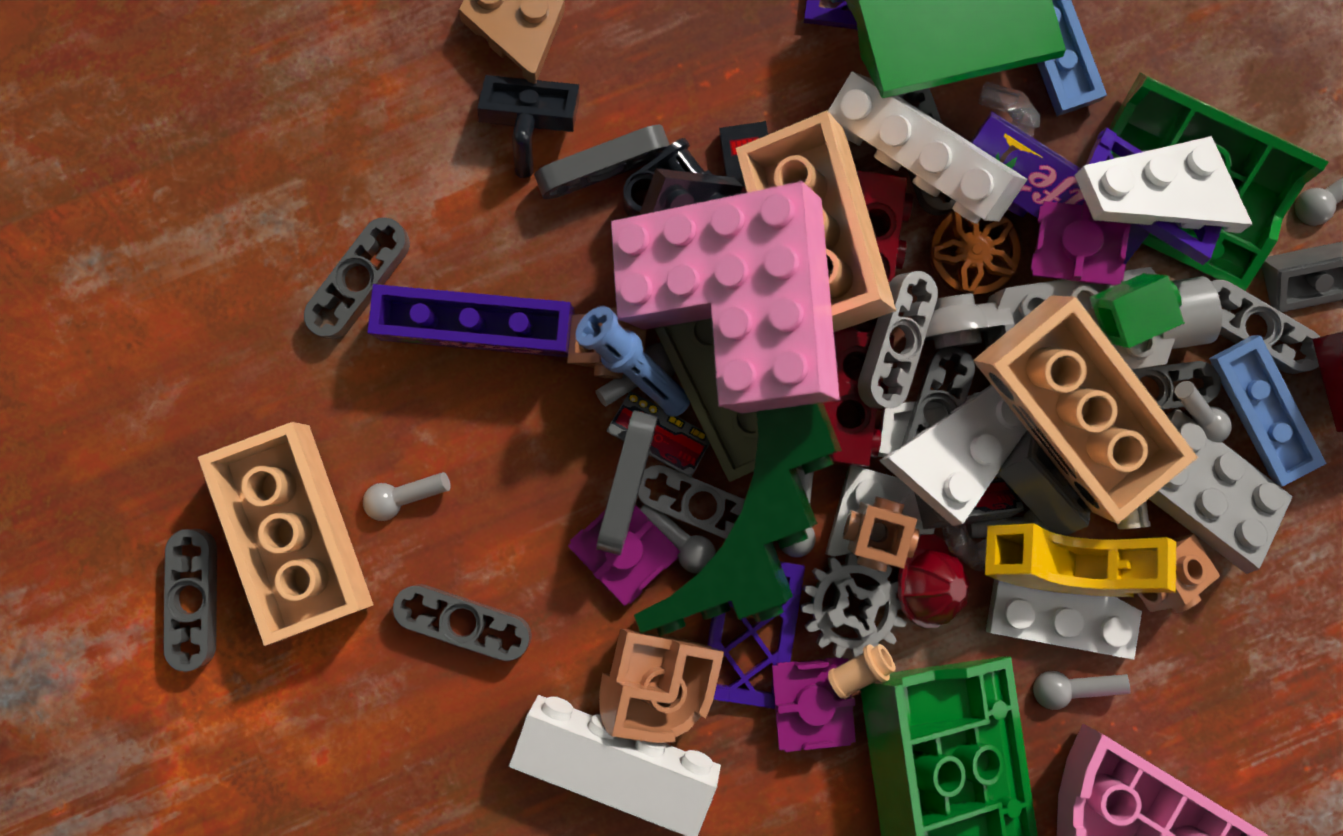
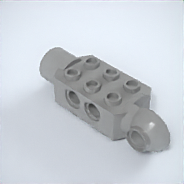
(961, 321)

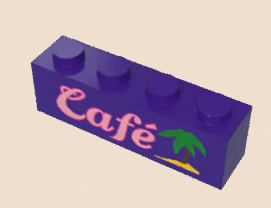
(1047, 172)
(470, 320)

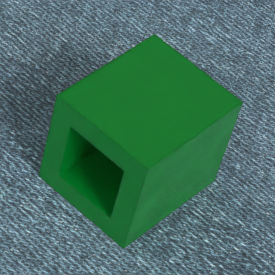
(1138, 309)

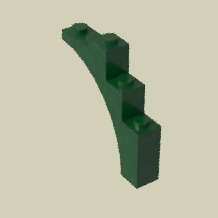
(774, 509)

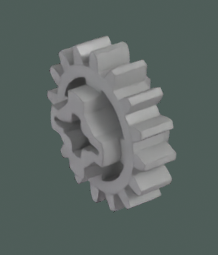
(833, 616)

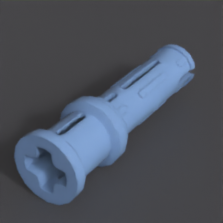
(623, 353)

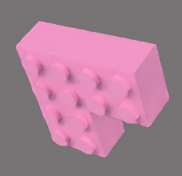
(754, 270)

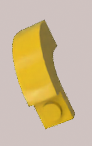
(1079, 566)

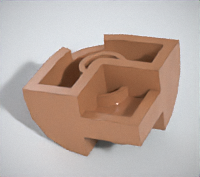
(657, 686)

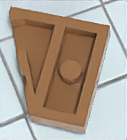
(516, 29)

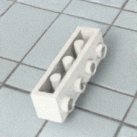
(928, 149)
(627, 774)

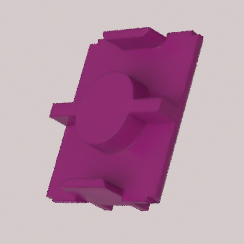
(1078, 246)
(641, 560)
(808, 707)

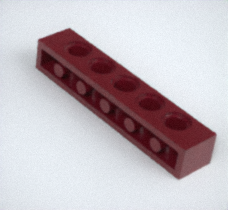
(891, 205)

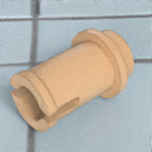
(862, 671)

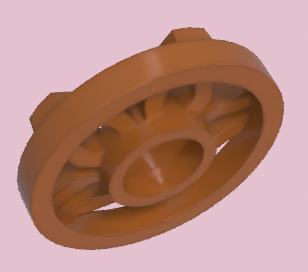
(973, 253)

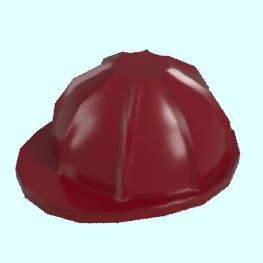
(932, 584)

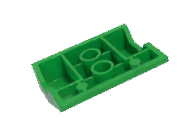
(948, 41)
(1261, 165)
(949, 751)

